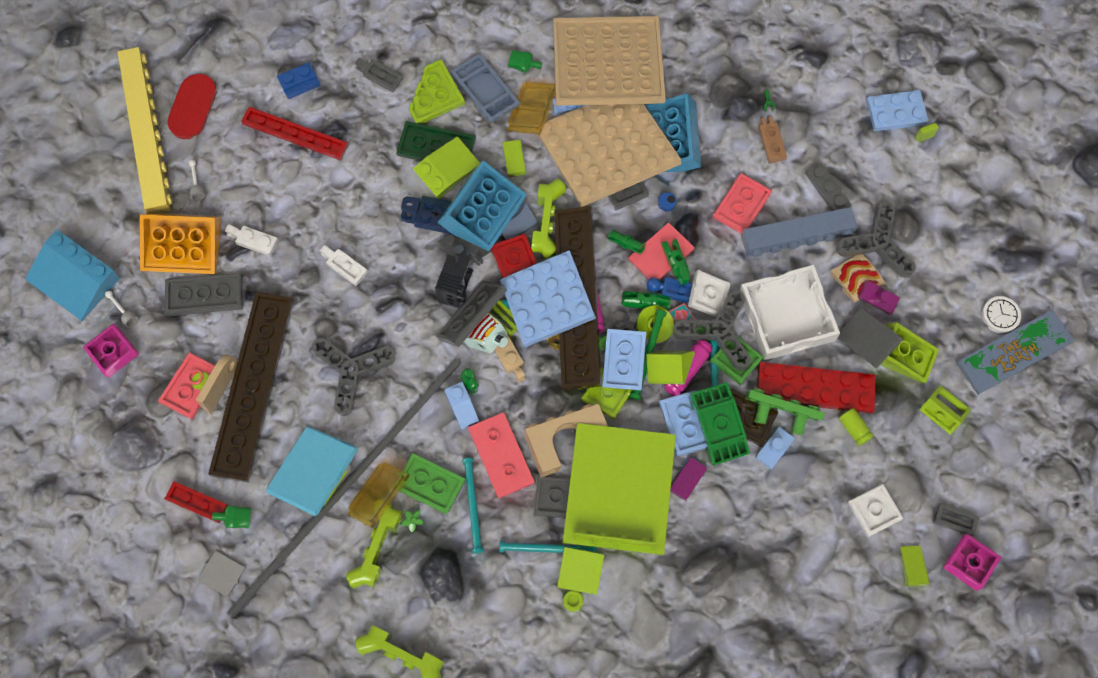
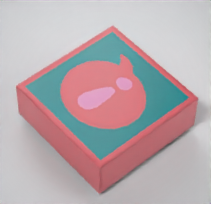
(681, 313)

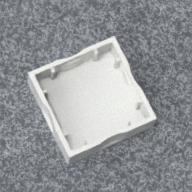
(789, 313)

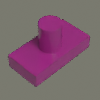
(878, 297)

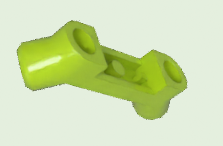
(546, 196)
(369, 572)
(378, 639)

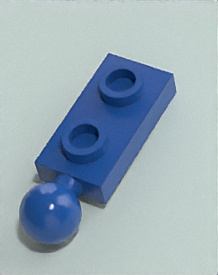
(670, 288)

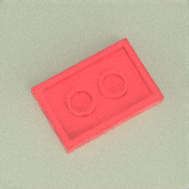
(742, 203)
(653, 259)
(180, 393)

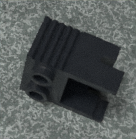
(454, 281)

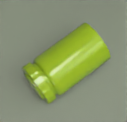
(856, 427)

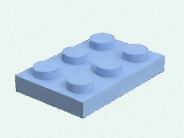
(897, 110)
(624, 359)
(683, 423)

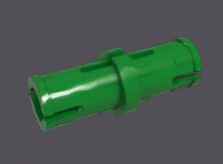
(626, 242)

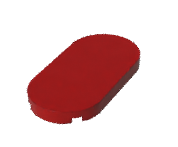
(192, 106)

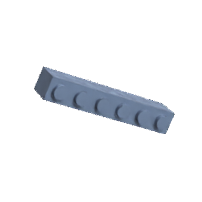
(799, 232)

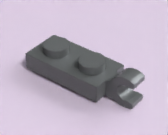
(379, 74)

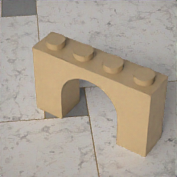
(540, 436)

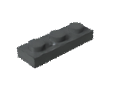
(827, 187)

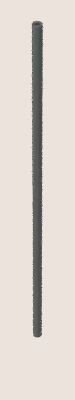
(343, 489)

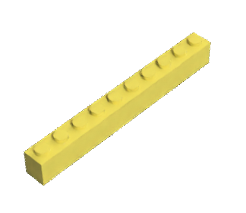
(144, 131)

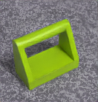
(942, 414)

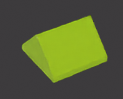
(669, 366)

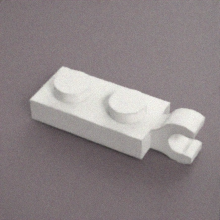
(253, 239)
(344, 265)

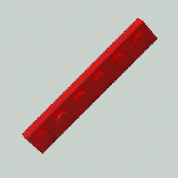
(294, 133)

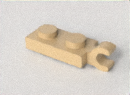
(511, 360)

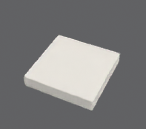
(708, 293)
(875, 510)

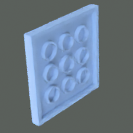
(547, 299)

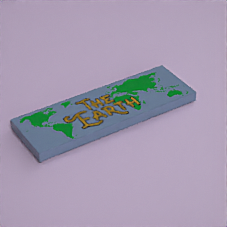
(1015, 351)

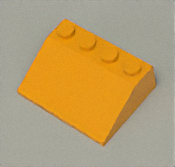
(179, 243)

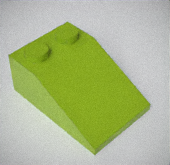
(446, 167)
(912, 356)

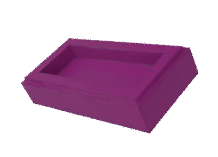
(688, 479)

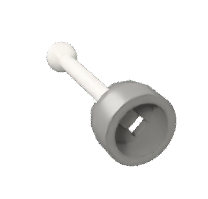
(196, 192)
(128, 317)

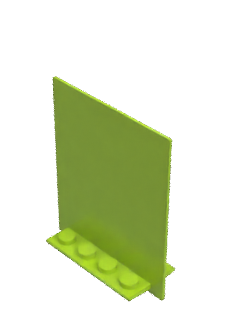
(619, 489)

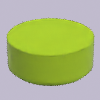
(196, 377)
(573, 601)

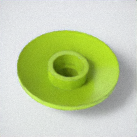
(648, 316)

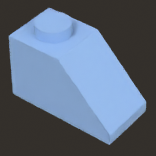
(461, 405)

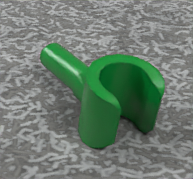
(768, 102)

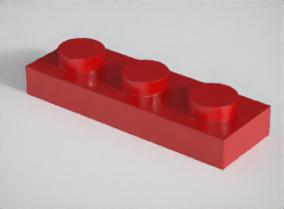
(194, 501)

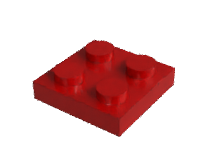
(513, 255)

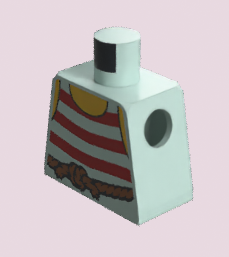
(487, 335)

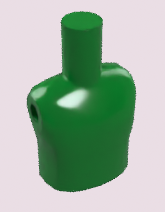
(523, 61)
(470, 381)
(234, 517)

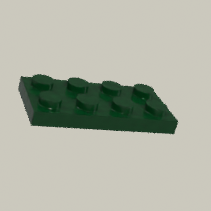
(422, 140)

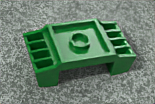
(720, 423)

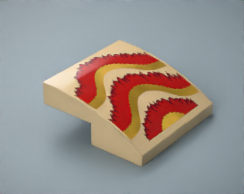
(854, 273)

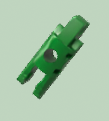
(676, 261)
(642, 300)

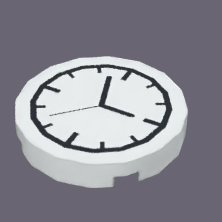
(1001, 314)

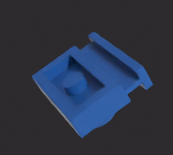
(298, 80)

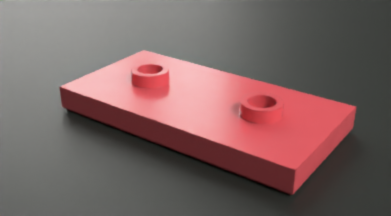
(501, 455)

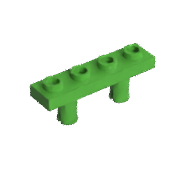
(794, 407)

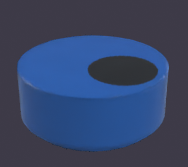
(667, 201)

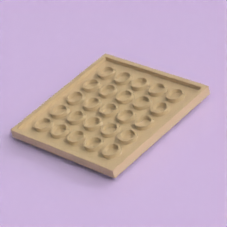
(608, 61)
(607, 149)

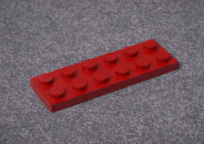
(819, 386)

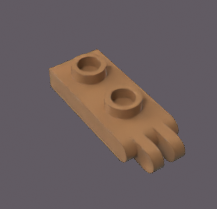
(772, 140)

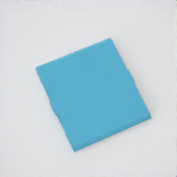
(312, 470)

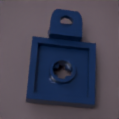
(424, 211)

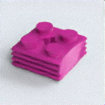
(99, 351)
(983, 557)

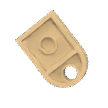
(217, 383)

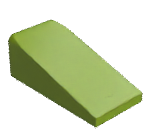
(914, 566)

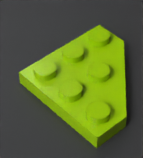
(435, 94)

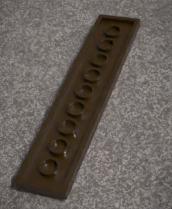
(579, 344)
(251, 387)

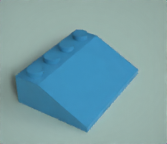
(680, 126)
(482, 207)
(71, 275)

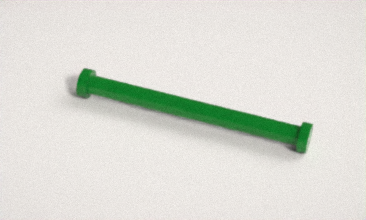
(650, 347)

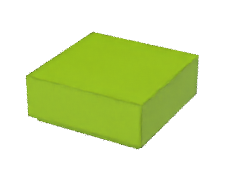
(926, 132)

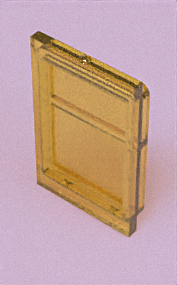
(534, 107)
(377, 494)

